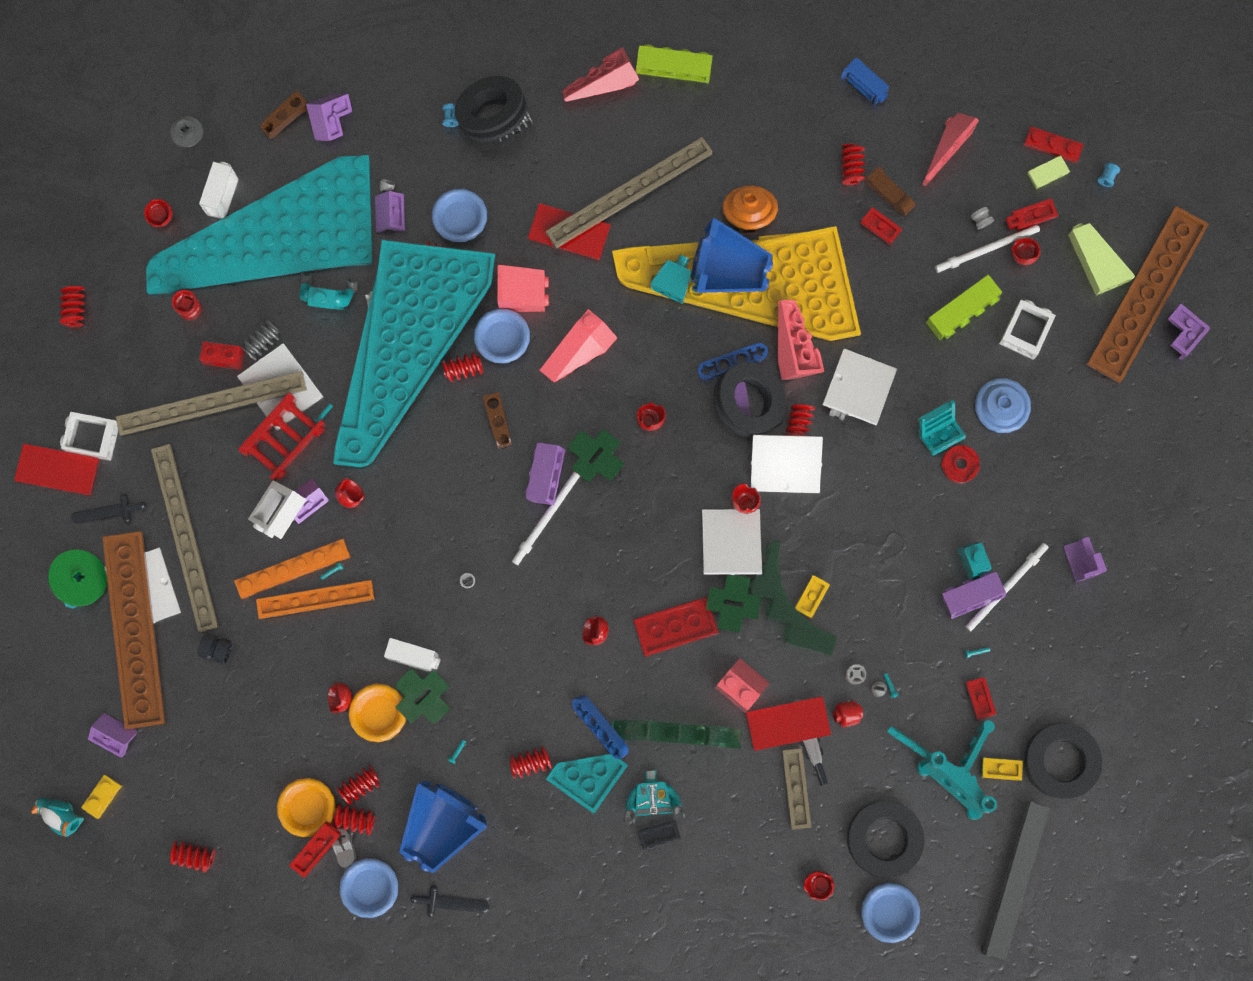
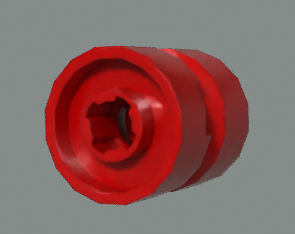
(186, 304)

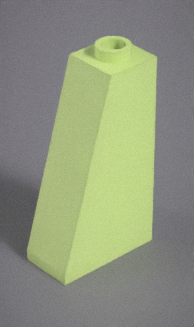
(1098, 259)

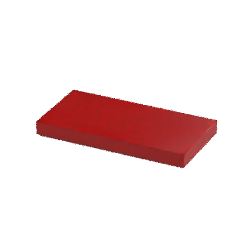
(586, 244)
(56, 469)
(675, 626)
(788, 723)

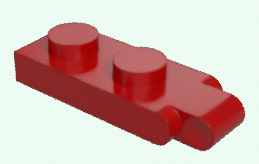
(1032, 215)

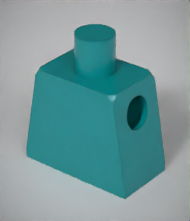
(673, 279)
(974, 560)

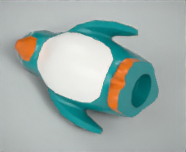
(57, 815)

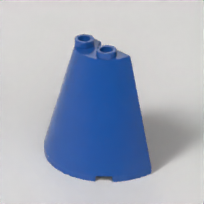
(729, 262)
(439, 826)

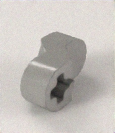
(346, 857)

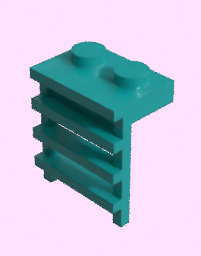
(939, 428)

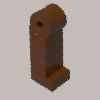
(284, 115)
(889, 191)
(497, 419)

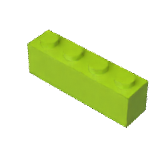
(674, 63)
(964, 307)

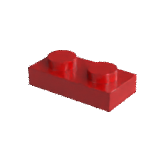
(881, 226)
(980, 698)

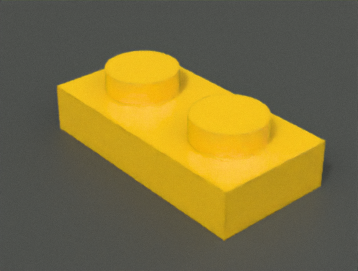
(812, 596)
(1001, 769)
(101, 796)

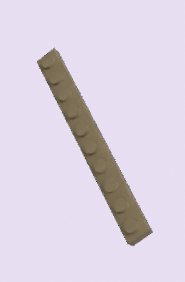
(628, 192)
(211, 403)
(184, 538)

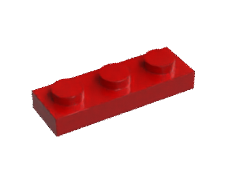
(1053, 144)
(315, 849)

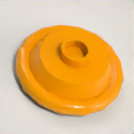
(374, 713)
(305, 806)

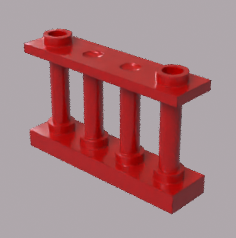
(275, 419)

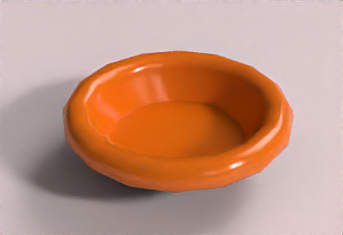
(750, 207)

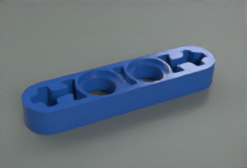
(731, 359)
(586, 710)

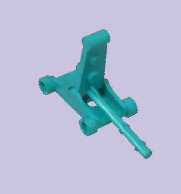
(955, 779)

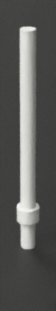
(954, 261)
(525, 547)
(1031, 559)

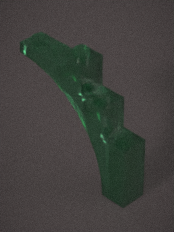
(800, 633)
(678, 733)

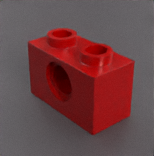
(222, 355)

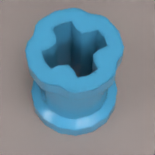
(449, 121)
(1108, 175)

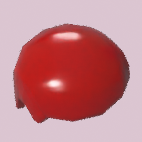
(158, 213)
(1025, 251)
(651, 416)
(349, 493)
(745, 499)
(595, 631)
(339, 697)
(819, 885)

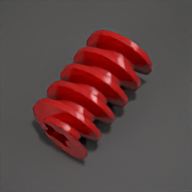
(852, 163)
(70, 306)
(462, 366)
(798, 420)
(530, 762)
(359, 785)
(353, 819)
(191, 857)

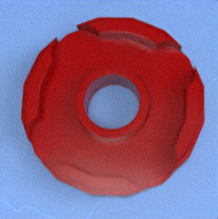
(956, 474)

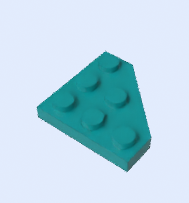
(587, 779)

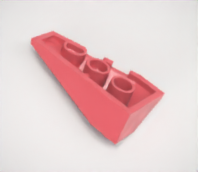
(612, 75)
(954, 135)
(582, 343)
(795, 349)

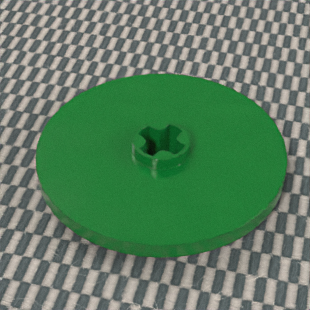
(67, 588)

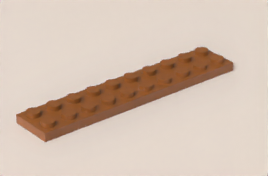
(1147, 294)
(133, 630)

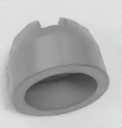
(386, 185)
(468, 584)
(878, 693)

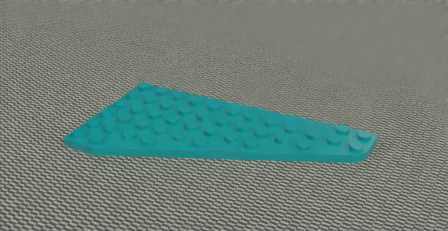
(296, 229)
(411, 321)

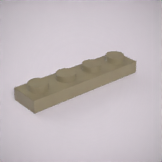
(796, 789)

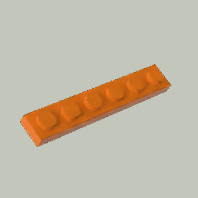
(292, 569)
(315, 599)

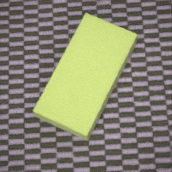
(1048, 172)

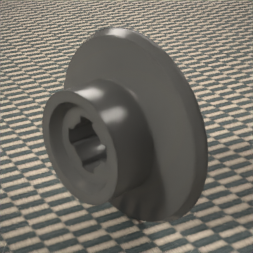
(191, 136)

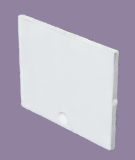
(277, 364)
(860, 386)
(786, 463)
(731, 542)
(161, 590)

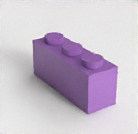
(545, 473)
(973, 594)

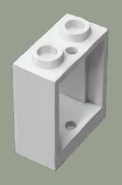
(219, 190)
(1019, 345)
(108, 441)
(284, 514)
(412, 655)

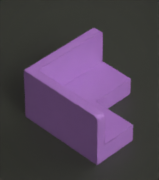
(325, 115)
(1192, 330)
(1083, 560)

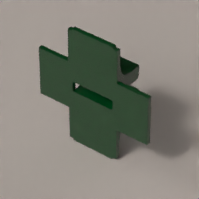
(587, 448)
(736, 592)
(430, 704)

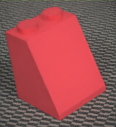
(522, 289)
(742, 685)

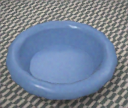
(459, 215)
(501, 335)
(1002, 405)
(368, 888)
(890, 912)

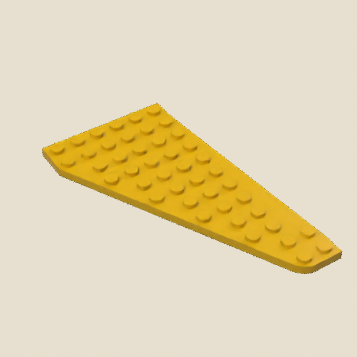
(804, 269)

